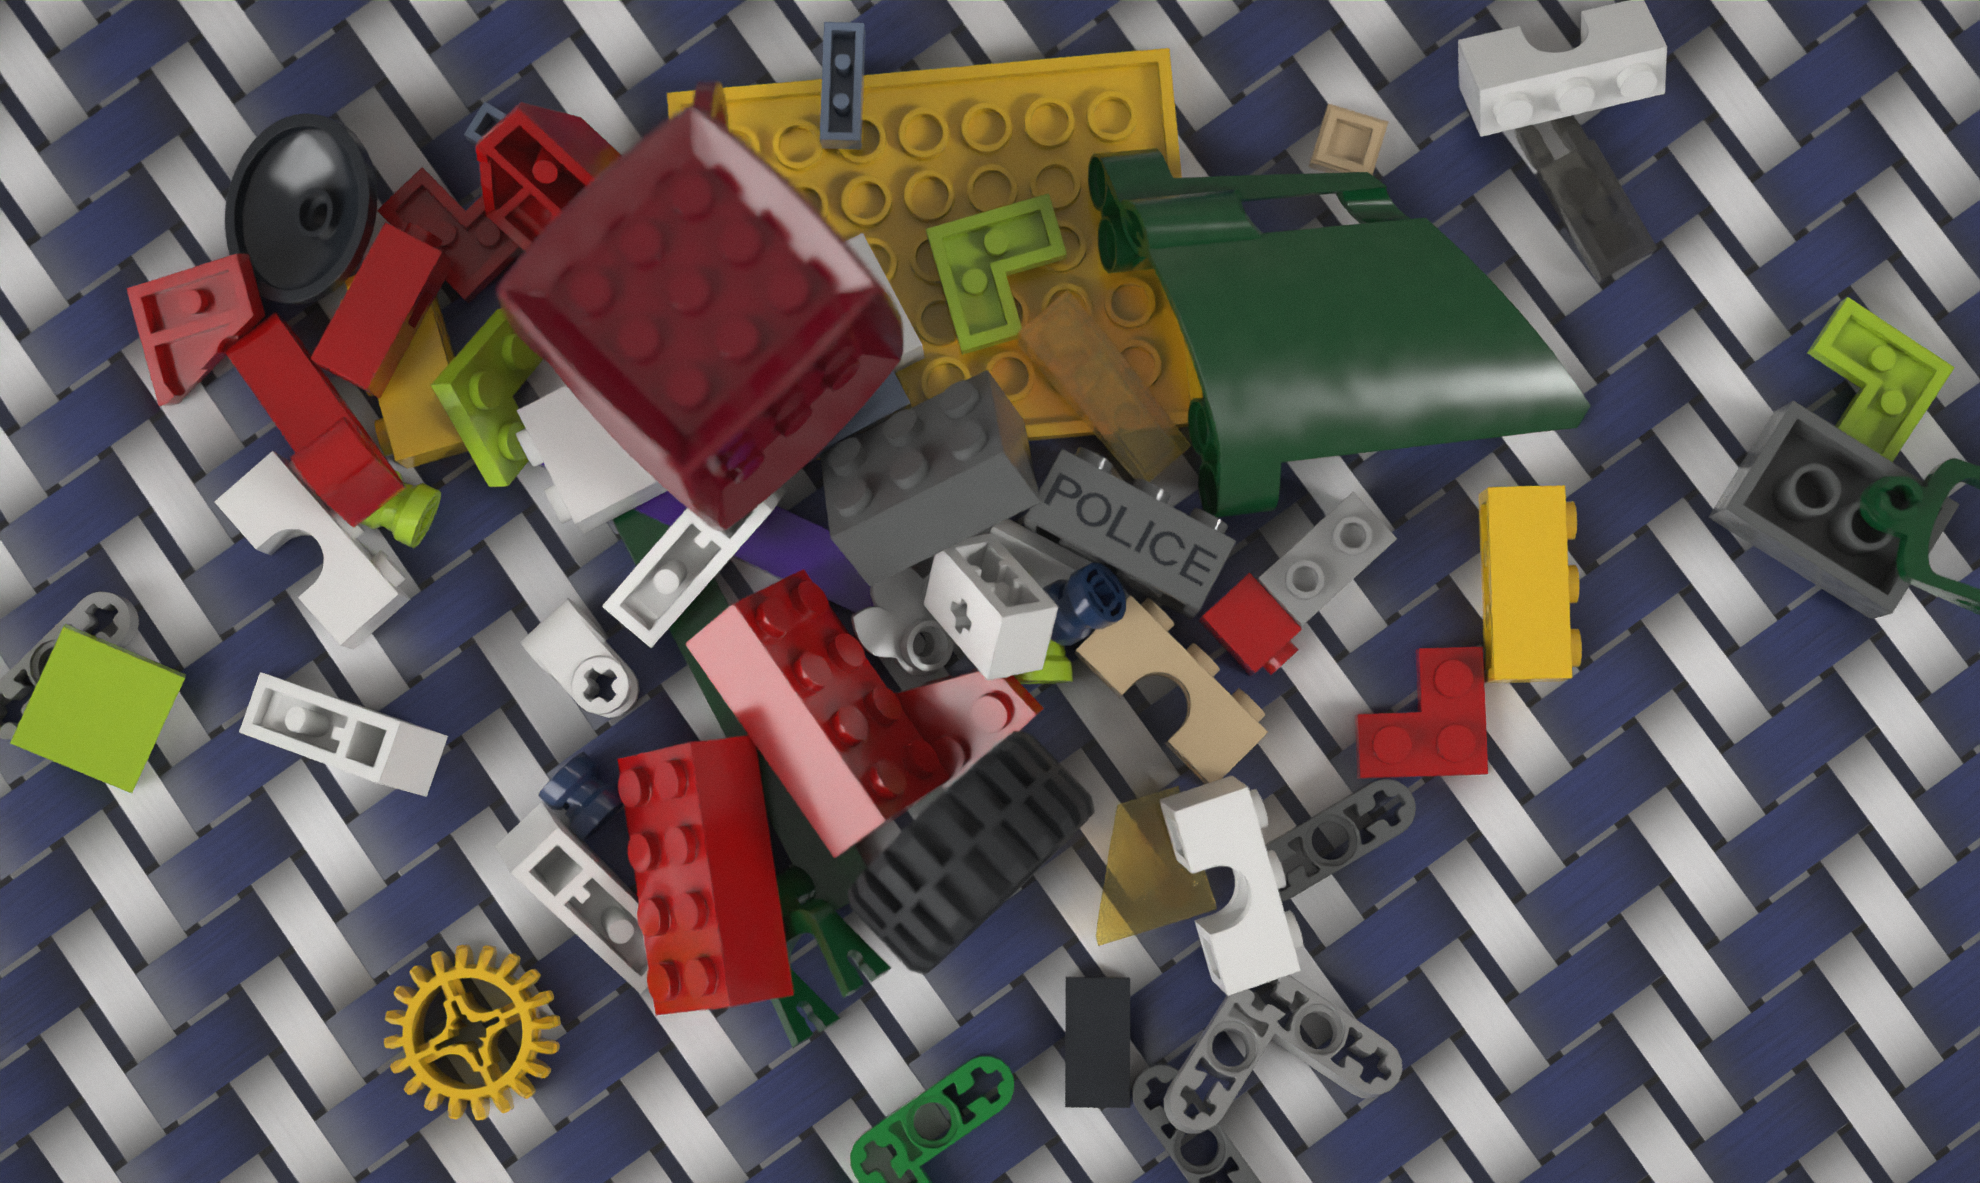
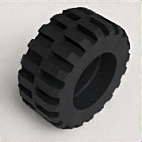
(970, 851)

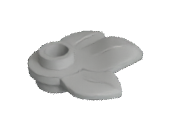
(895, 621)

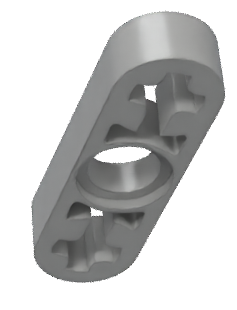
(80, 617)

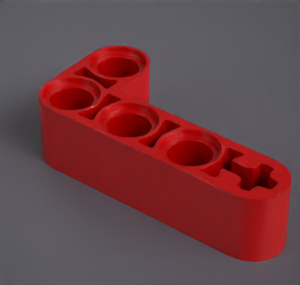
(327, 437)

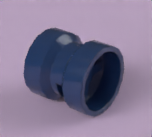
(1085, 602)
(585, 798)

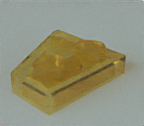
(1142, 876)

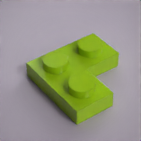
(977, 257)
(1890, 369)
(479, 400)

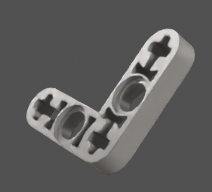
(1261, 1027)

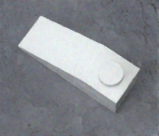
(679, 570)
(343, 735)
(578, 890)

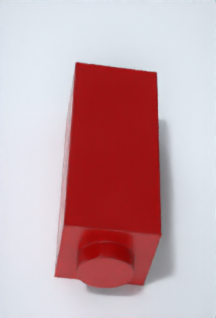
(383, 307)

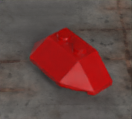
(536, 167)

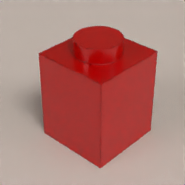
(1252, 627)

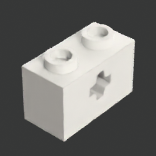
(991, 607)

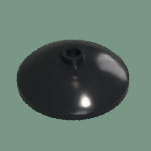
(302, 207)

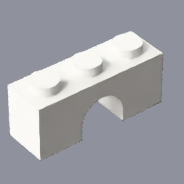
(1519, 86)
(354, 587)
(1252, 935)

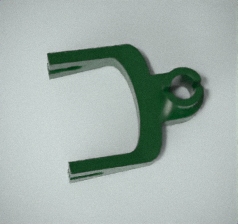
(1915, 524)
(836, 940)

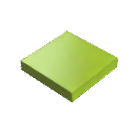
(98, 708)

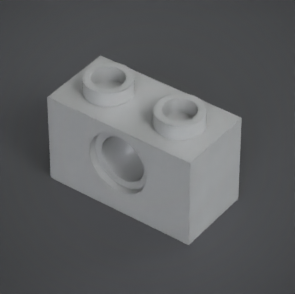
(1326, 559)

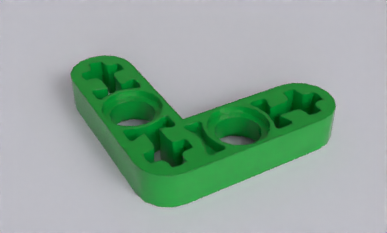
(916, 1150)

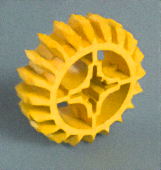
(457, 1006)

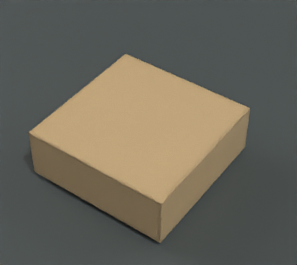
(1347, 141)

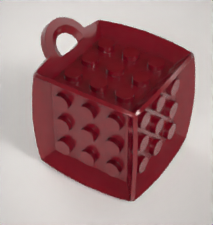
(705, 314)

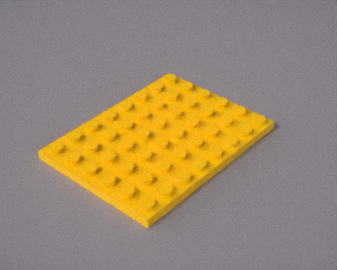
(969, 144)

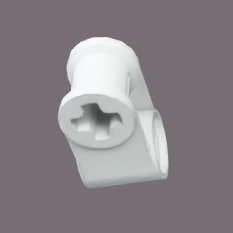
(575, 654)

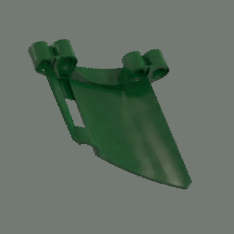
(1322, 331)

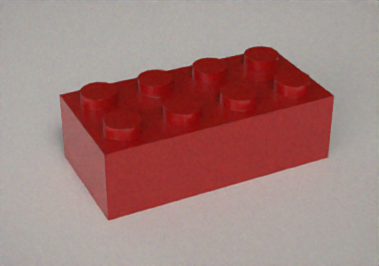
(817, 711)
(704, 876)

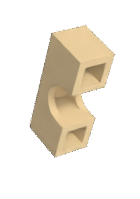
(1217, 725)

